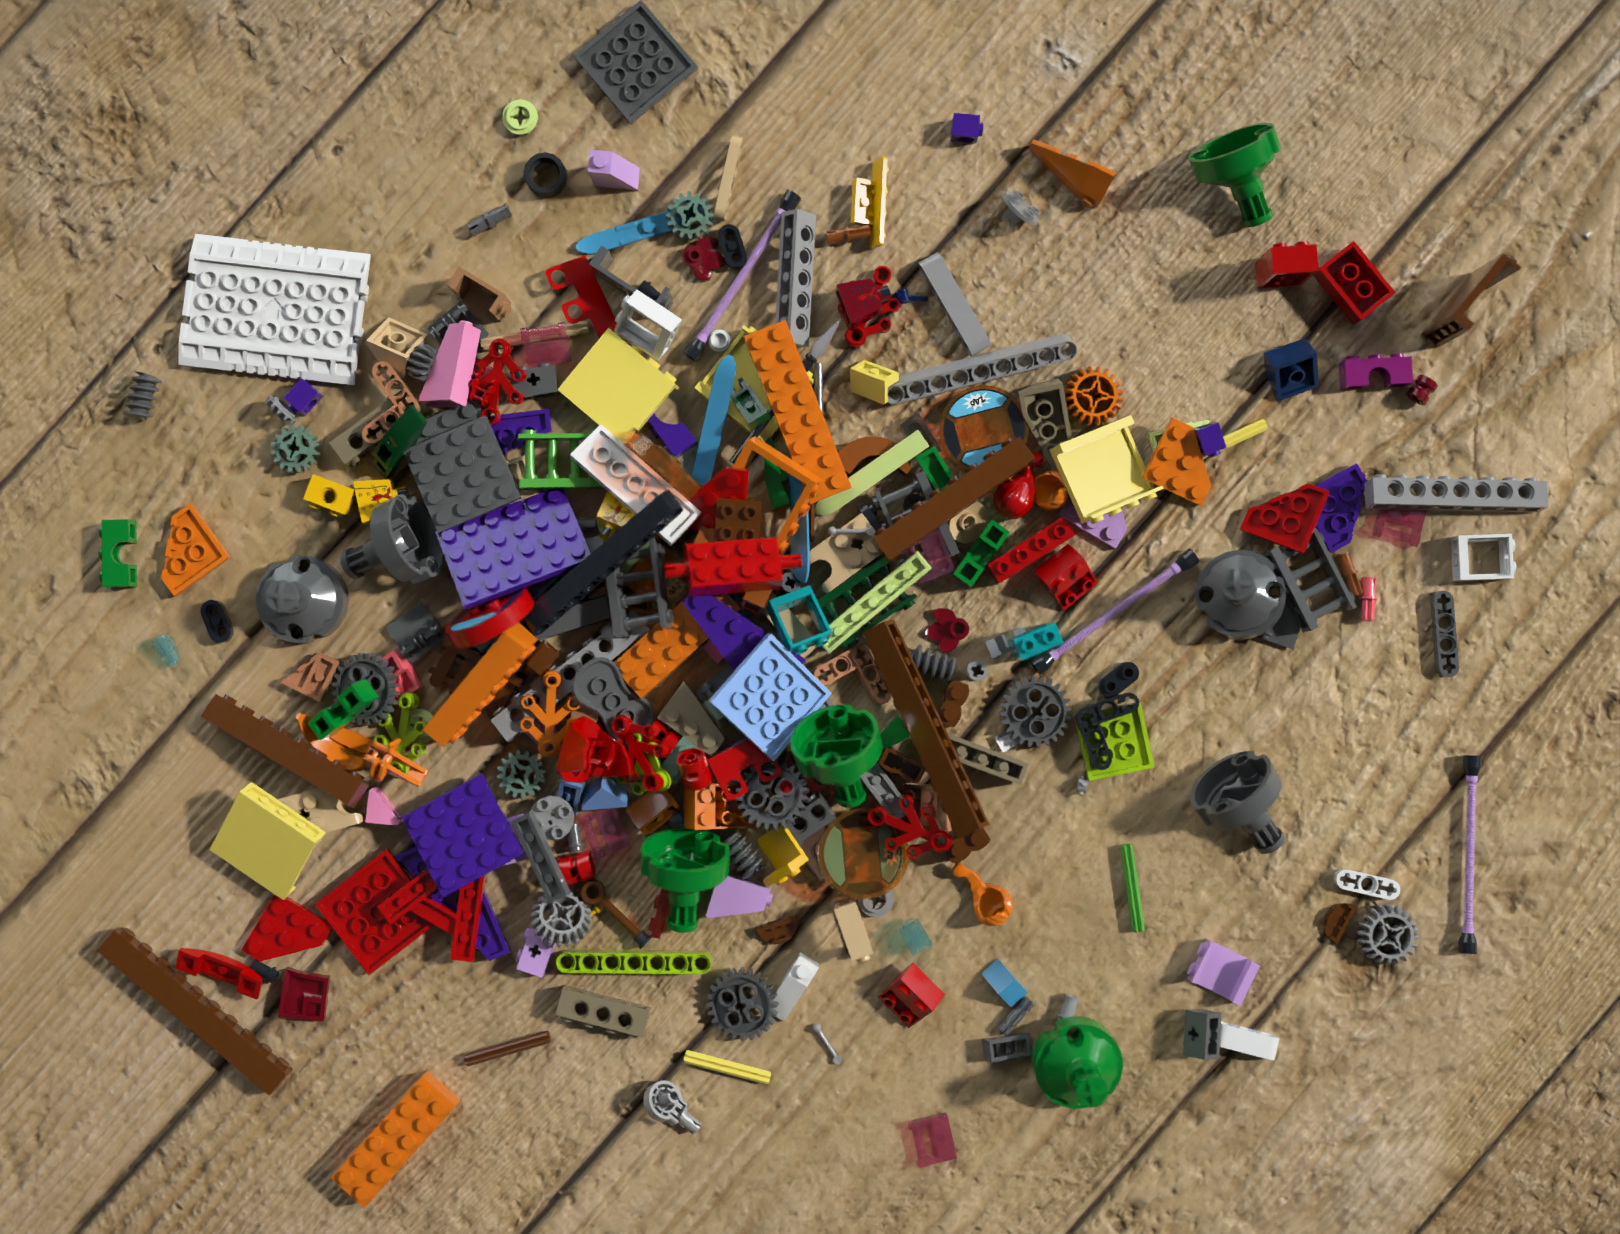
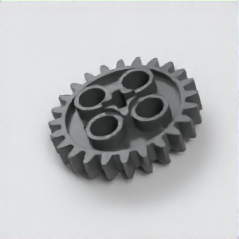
(386, 691)
(1050, 725)
(791, 801)
(760, 1000)

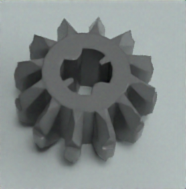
(421, 362)

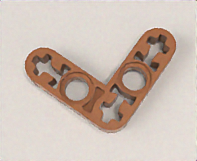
(396, 409)
(854, 664)

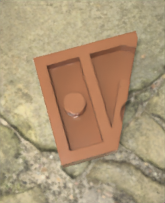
(314, 676)

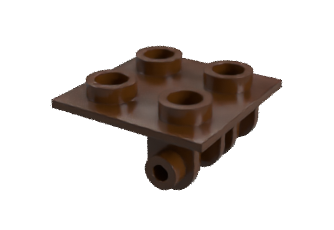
(737, 519)

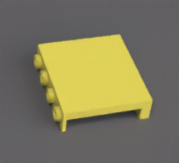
(746, 369)
(617, 385)
(1103, 471)
(266, 840)

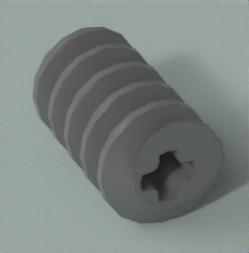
(142, 396)
(933, 663)
(743, 856)

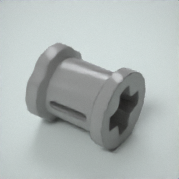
(969, 672)

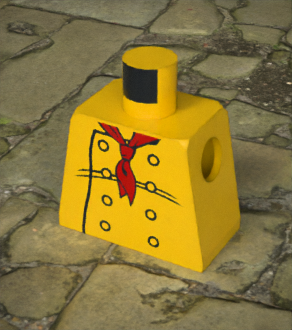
(373, 492)
(612, 516)

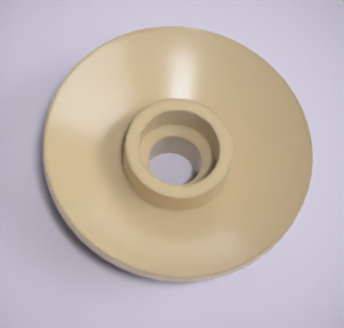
(969, 530)

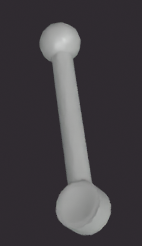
(869, 531)
(836, 1058)

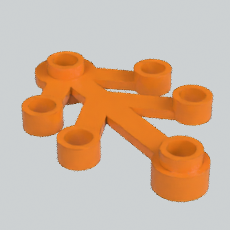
(549, 718)

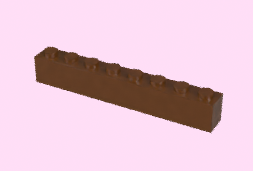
(953, 499)
(284, 750)

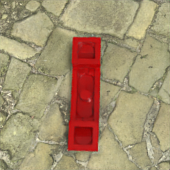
(220, 967)

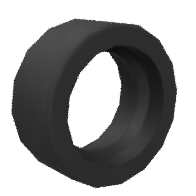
(536, 160)

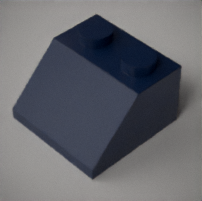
(1292, 369)

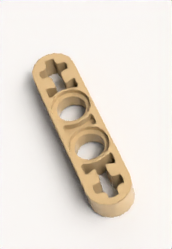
(728, 178)

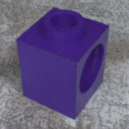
(966, 128)
(302, 397)
(1210, 439)

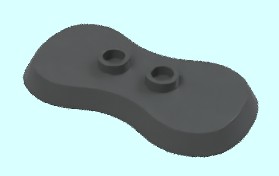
(603, 690)

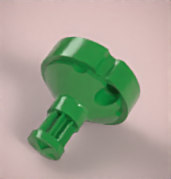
(1237, 163)
(838, 749)
(684, 865)
(1078, 1066)

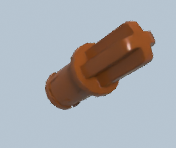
(847, 234)
(1349, 573)

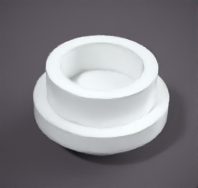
(719, 340)

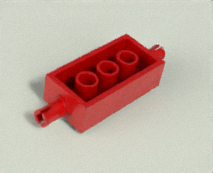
(733, 566)

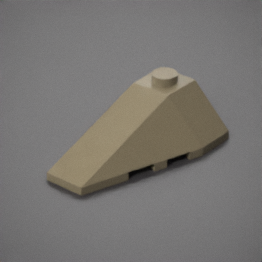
(1046, 415)

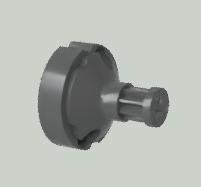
(400, 541)
(1240, 594)
(307, 599)
(1239, 794)

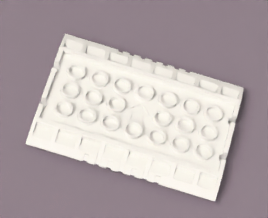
(274, 309)

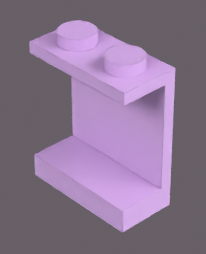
(1222, 971)

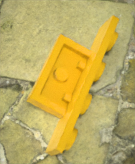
(869, 202)

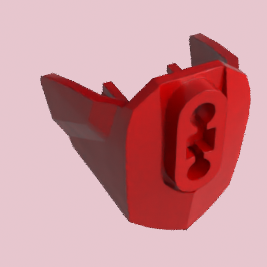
(591, 752)

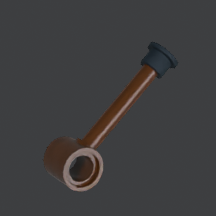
(641, 937)

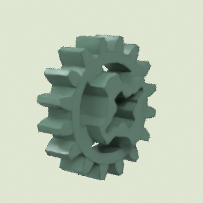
(681, 212)
(294, 457)
(516, 764)

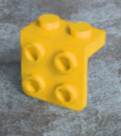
(783, 854)

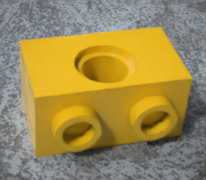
(319, 489)

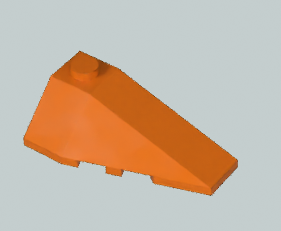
(1084, 180)

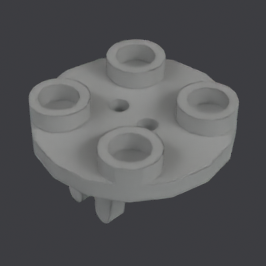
(1019, 209)
(561, 821)

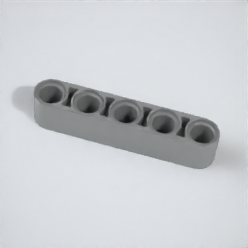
(954, 304)

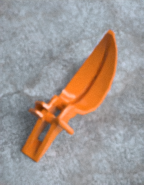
(360, 752)

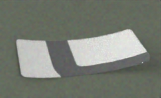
(1000, 645)
(1004, 739)

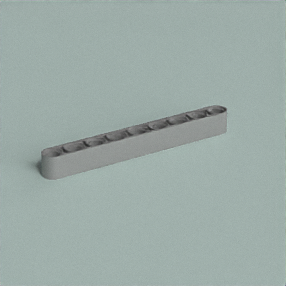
(989, 371)

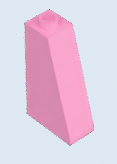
(452, 368)

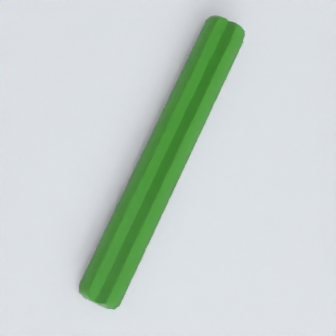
(1132, 887)

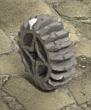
(1404, 926)
(560, 930)

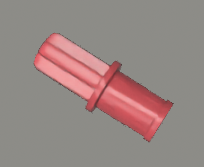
(1368, 598)

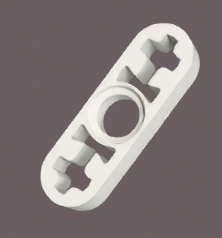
(1380, 893)

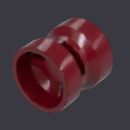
(1421, 390)

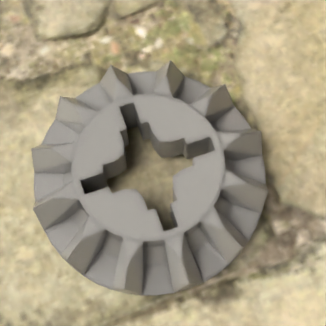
(281, 410)
(881, 908)

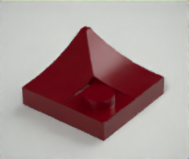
(304, 995)

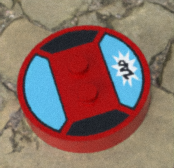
(489, 619)

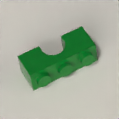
(114, 536)
(980, 553)
(349, 705)

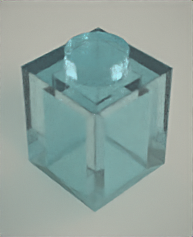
(915, 935)

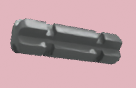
(1015, 1016)

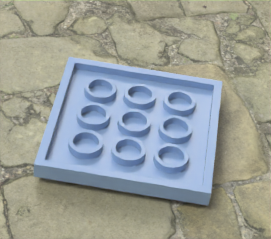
(769, 696)

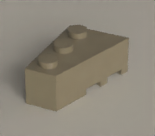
(692, 721)

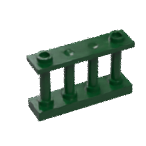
(863, 579)

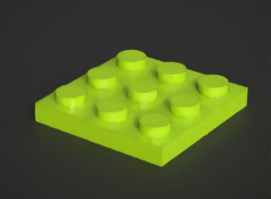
(1126, 742)

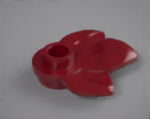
(707, 258)
(944, 629)

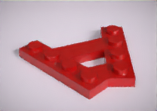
(461, 925)

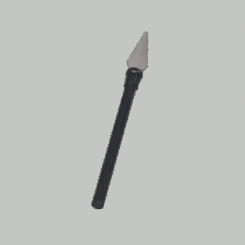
(818, 349)

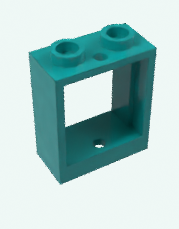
(790, 600)
(1035, 641)

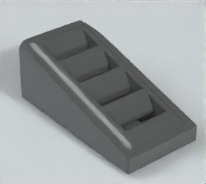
(989, 1053)

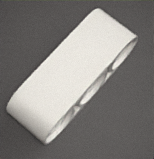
(1248, 1041)

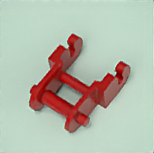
(491, 389)

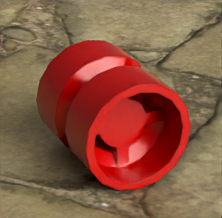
(670, 738)
(694, 769)
(584, 867)

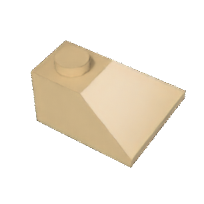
(394, 344)

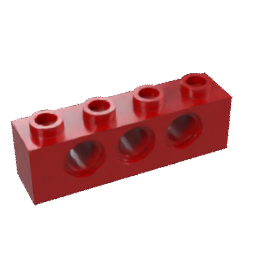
(1030, 550)

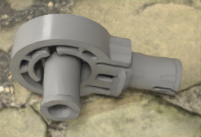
(669, 1106)

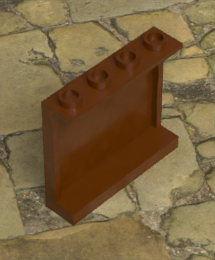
(1450, 320)

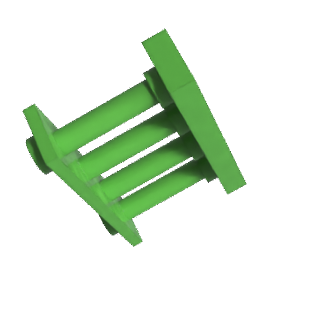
(553, 480)

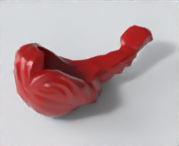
(1016, 495)

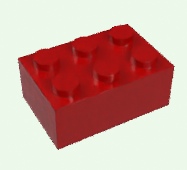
(1286, 265)
(1354, 283)

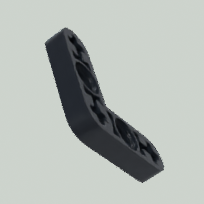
(1097, 718)

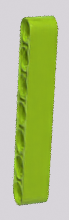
(623, 961)

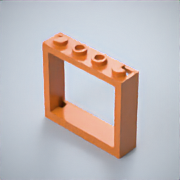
(810, 491)

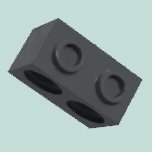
(812, 821)

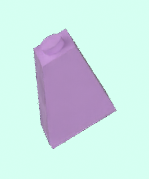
(612, 171)
(738, 897)

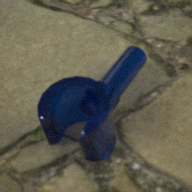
(903, 297)

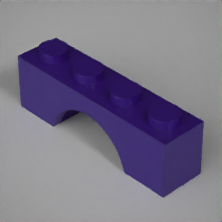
(675, 436)

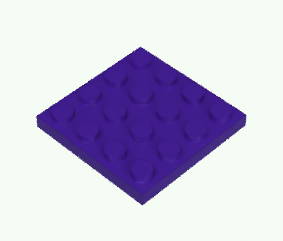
(462, 835)

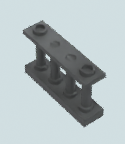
(922, 485)
(1297, 598)
(619, 602)

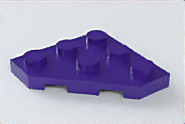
(1341, 507)

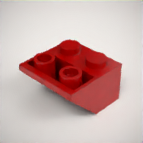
(1066, 576)
(911, 995)

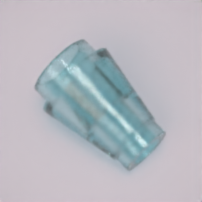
(166, 649)

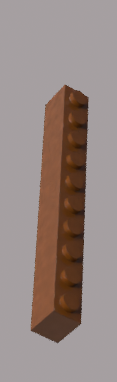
(925, 729)
(195, 1010)

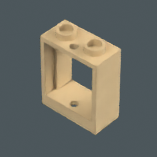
(853, 930)

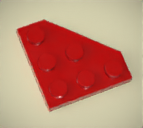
(727, 484)
(1288, 517)
(285, 930)

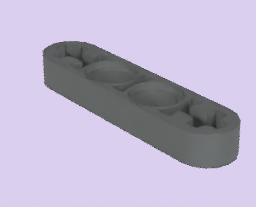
(1448, 633)

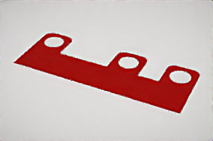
(591, 298)
(731, 761)

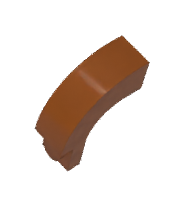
(867, 448)

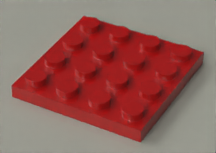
(360, 924)

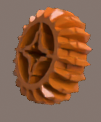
(1102, 396)

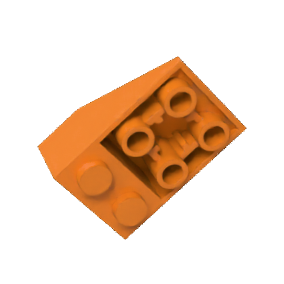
(712, 810)

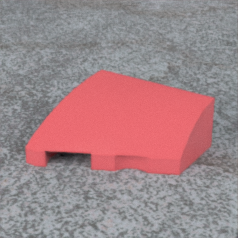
(407, 675)

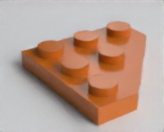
(1179, 463)
(190, 551)

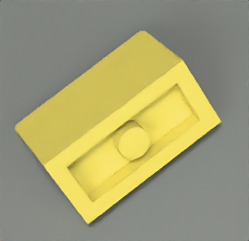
(872, 381)

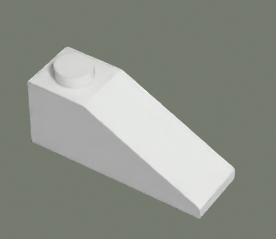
(794, 984)

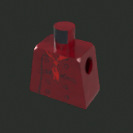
(861, 301)

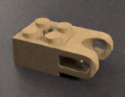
(840, 556)
(324, 810)

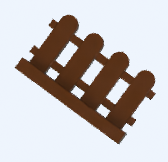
(473, 656)

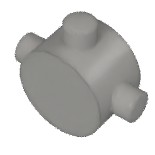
(1081, 786)

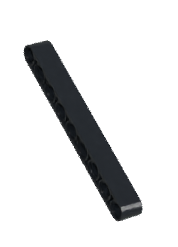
(602, 562)

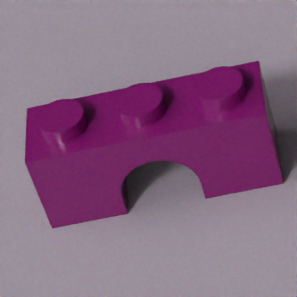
(1395, 371)

